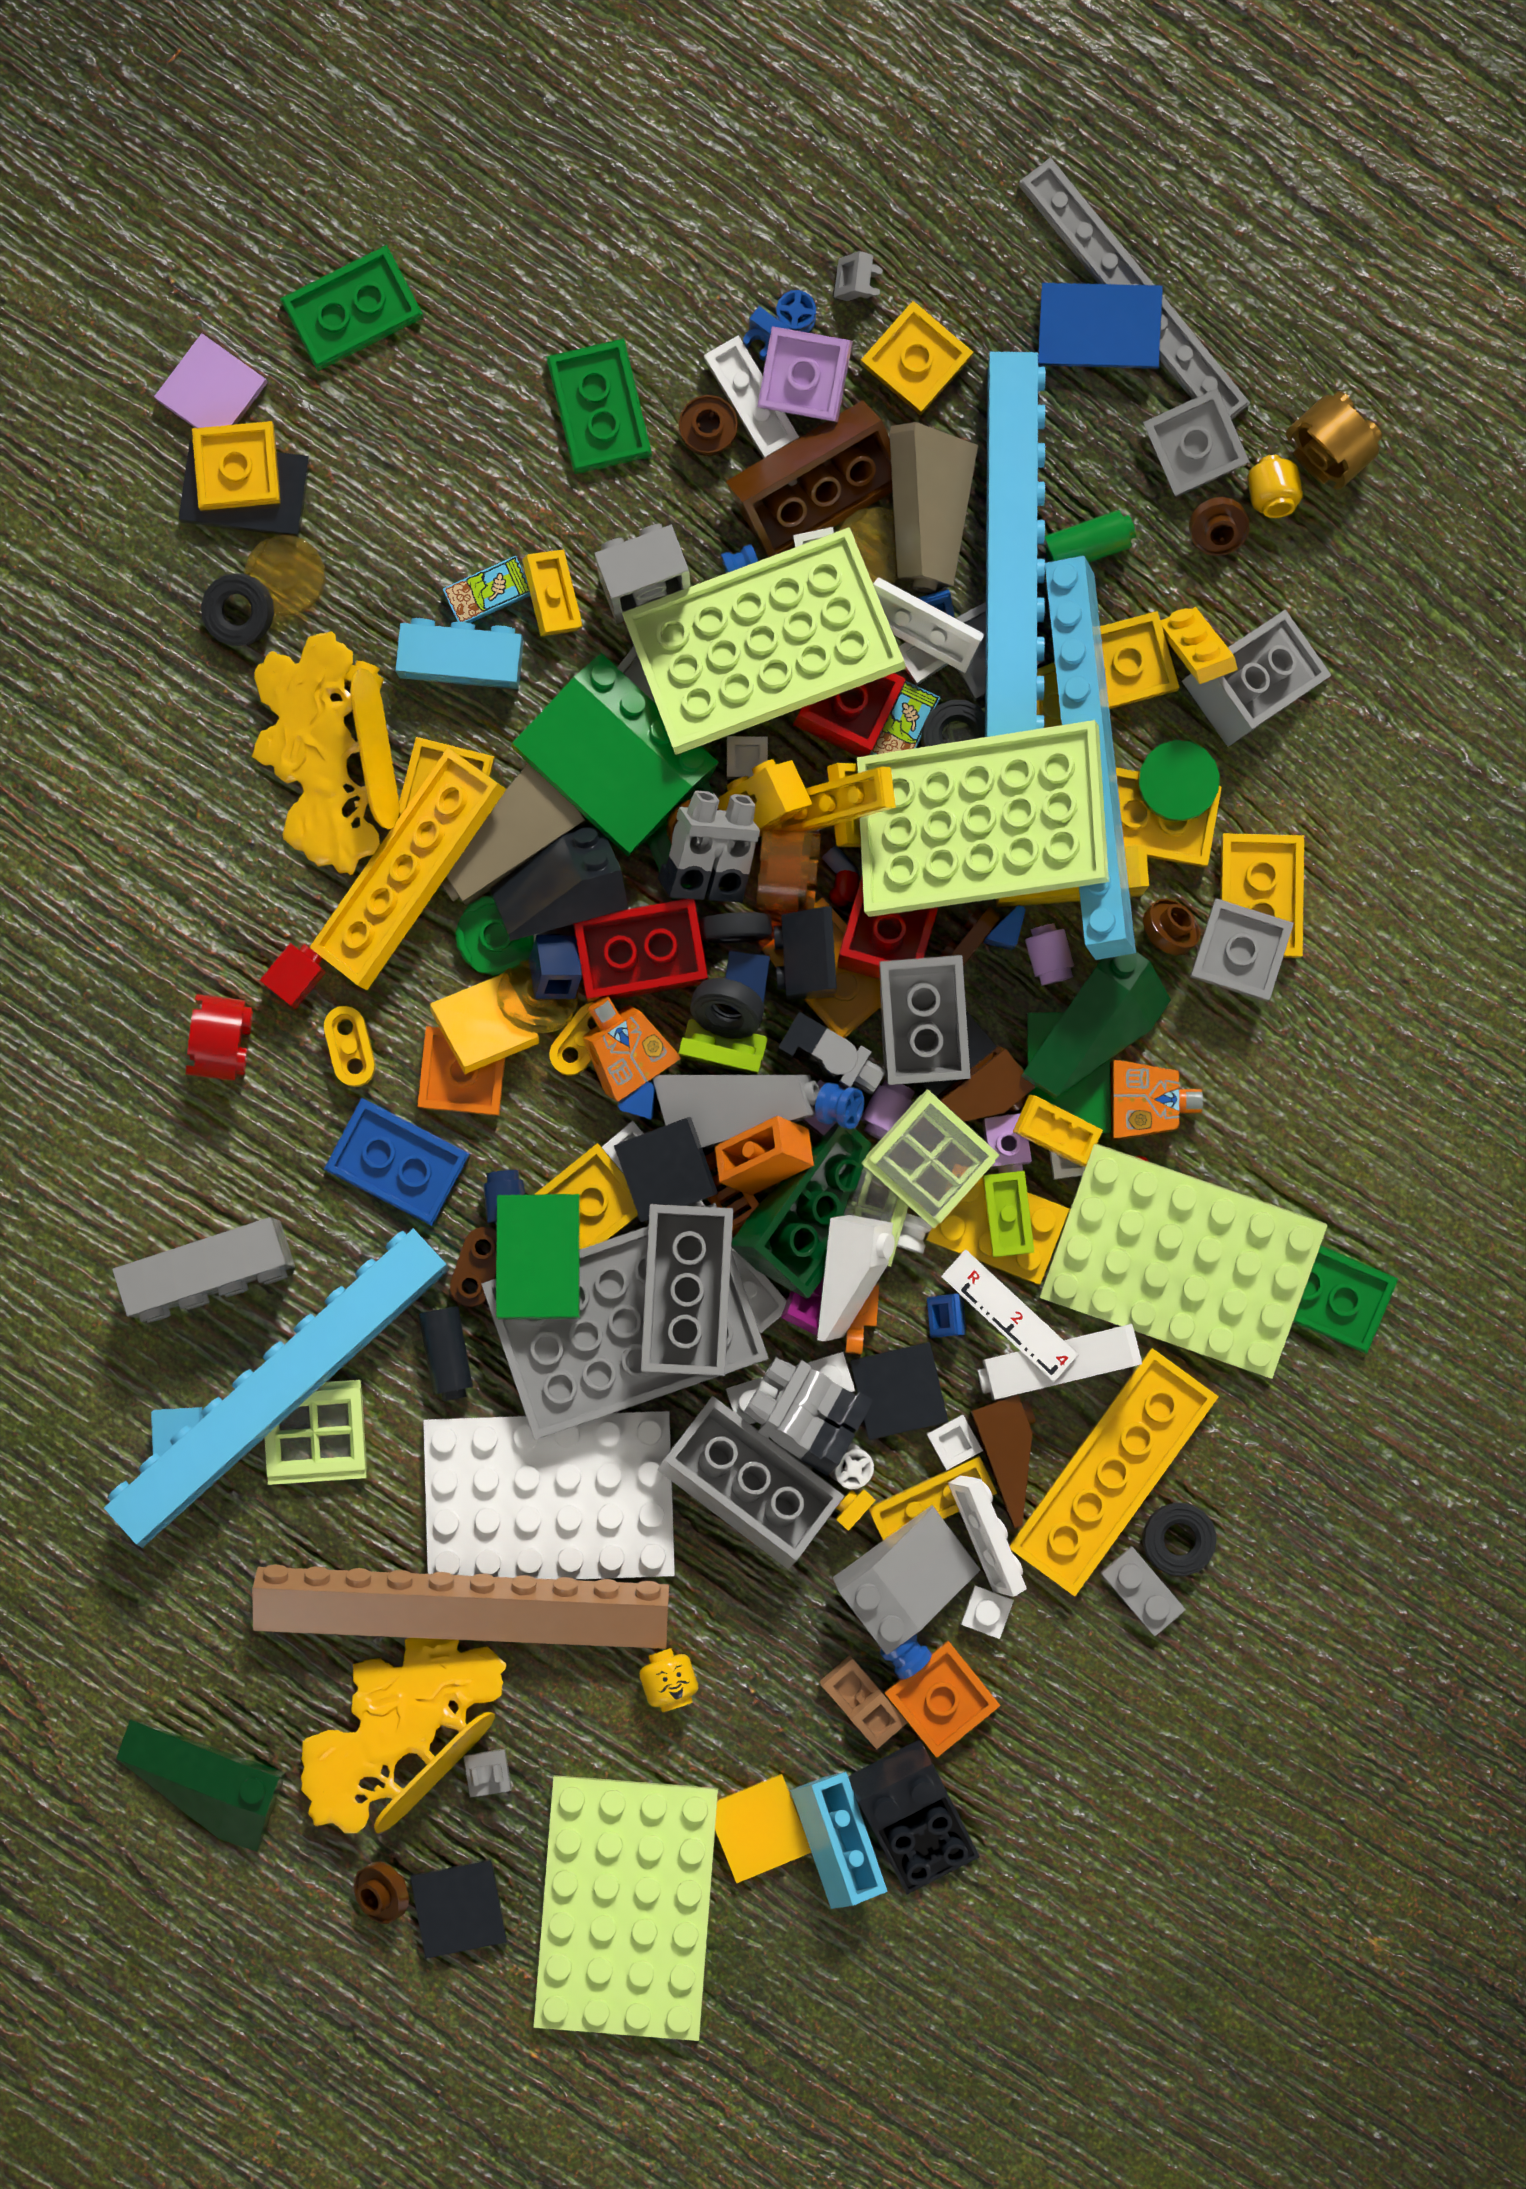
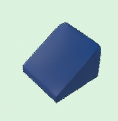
(1008, 931)

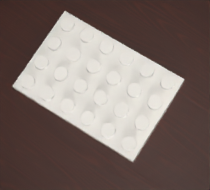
(549, 1505)

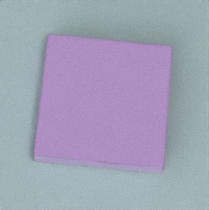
(804, 374)
(210, 386)

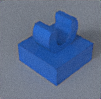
(760, 328)

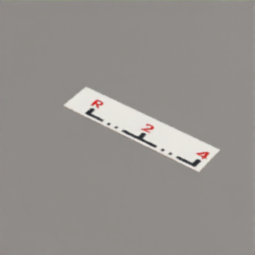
(1010, 1315)

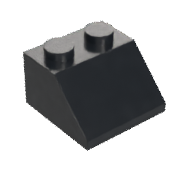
(807, 954)

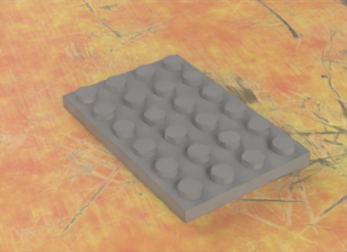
(593, 1363)

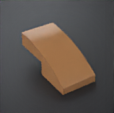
(863, 1702)

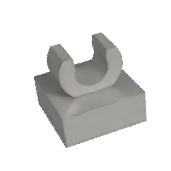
(854, 277)
(487, 1773)

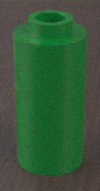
(1091, 538)

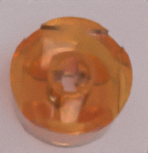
(788, 870)

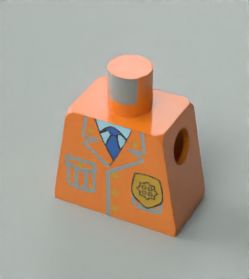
(625, 1048)
(1147, 1100)

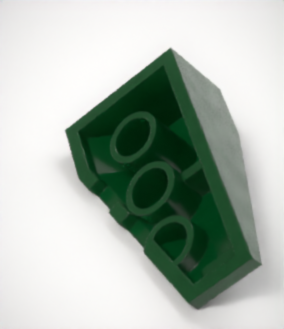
(1106, 1016)
(791, 1225)
(210, 1785)

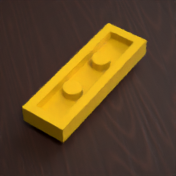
(1198, 645)
(903, 1507)

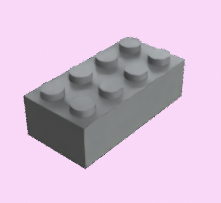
(204, 1268)
(687, 1290)
(750, 1483)

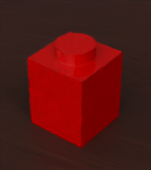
(294, 974)

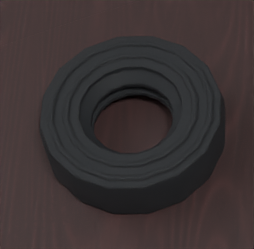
(261, 609)
(949, 712)
(736, 927)
(732, 994)
(1204, 1542)

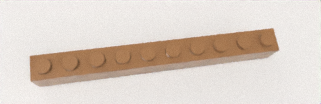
(460, 1607)

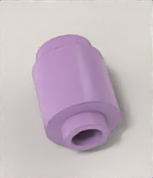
(1050, 954)
(886, 1108)

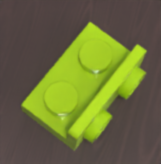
(737, 1055)

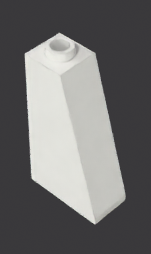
(1097, 1355)

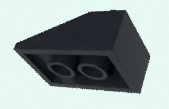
(561, 885)

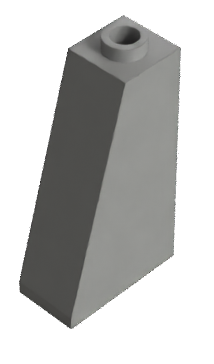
(734, 1103)

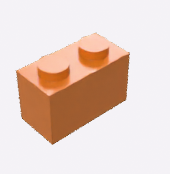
(764, 1155)

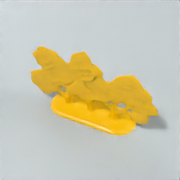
(314, 746)
(399, 1717)

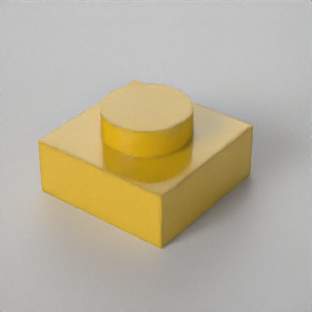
(853, 1507)

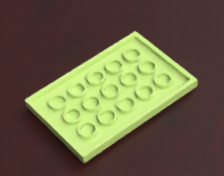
(763, 640)
(986, 820)
(1183, 1260)
(626, 1908)

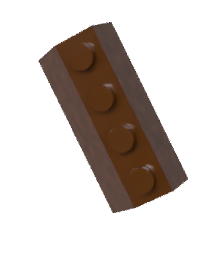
(816, 479)

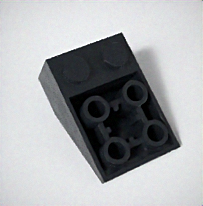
(913, 1816)

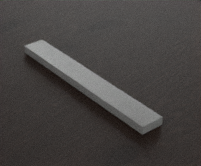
(1112, 264)

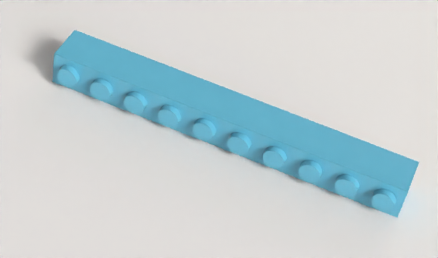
(1012, 543)
(1082, 699)
(276, 1388)

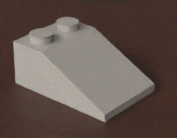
(1272, 672)
(924, 1020)
(906, 1579)

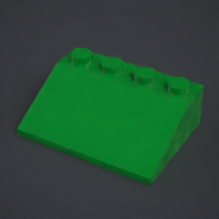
(612, 755)

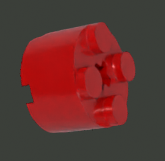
(217, 1037)

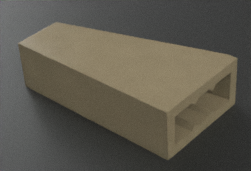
(930, 502)
(517, 829)

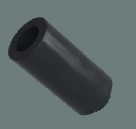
(446, 1353)

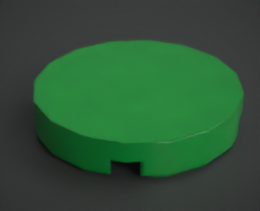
(1178, 780)
(485, 941)

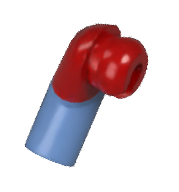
(846, 877)

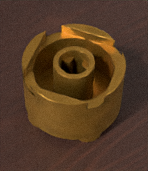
(1334, 440)

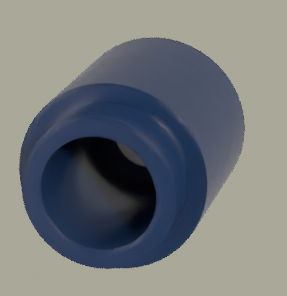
(500, 1183)

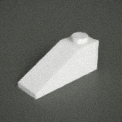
(854, 1263)

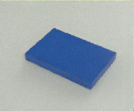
(1100, 325)
(397, 1161)

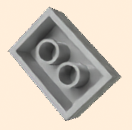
(641, 569)

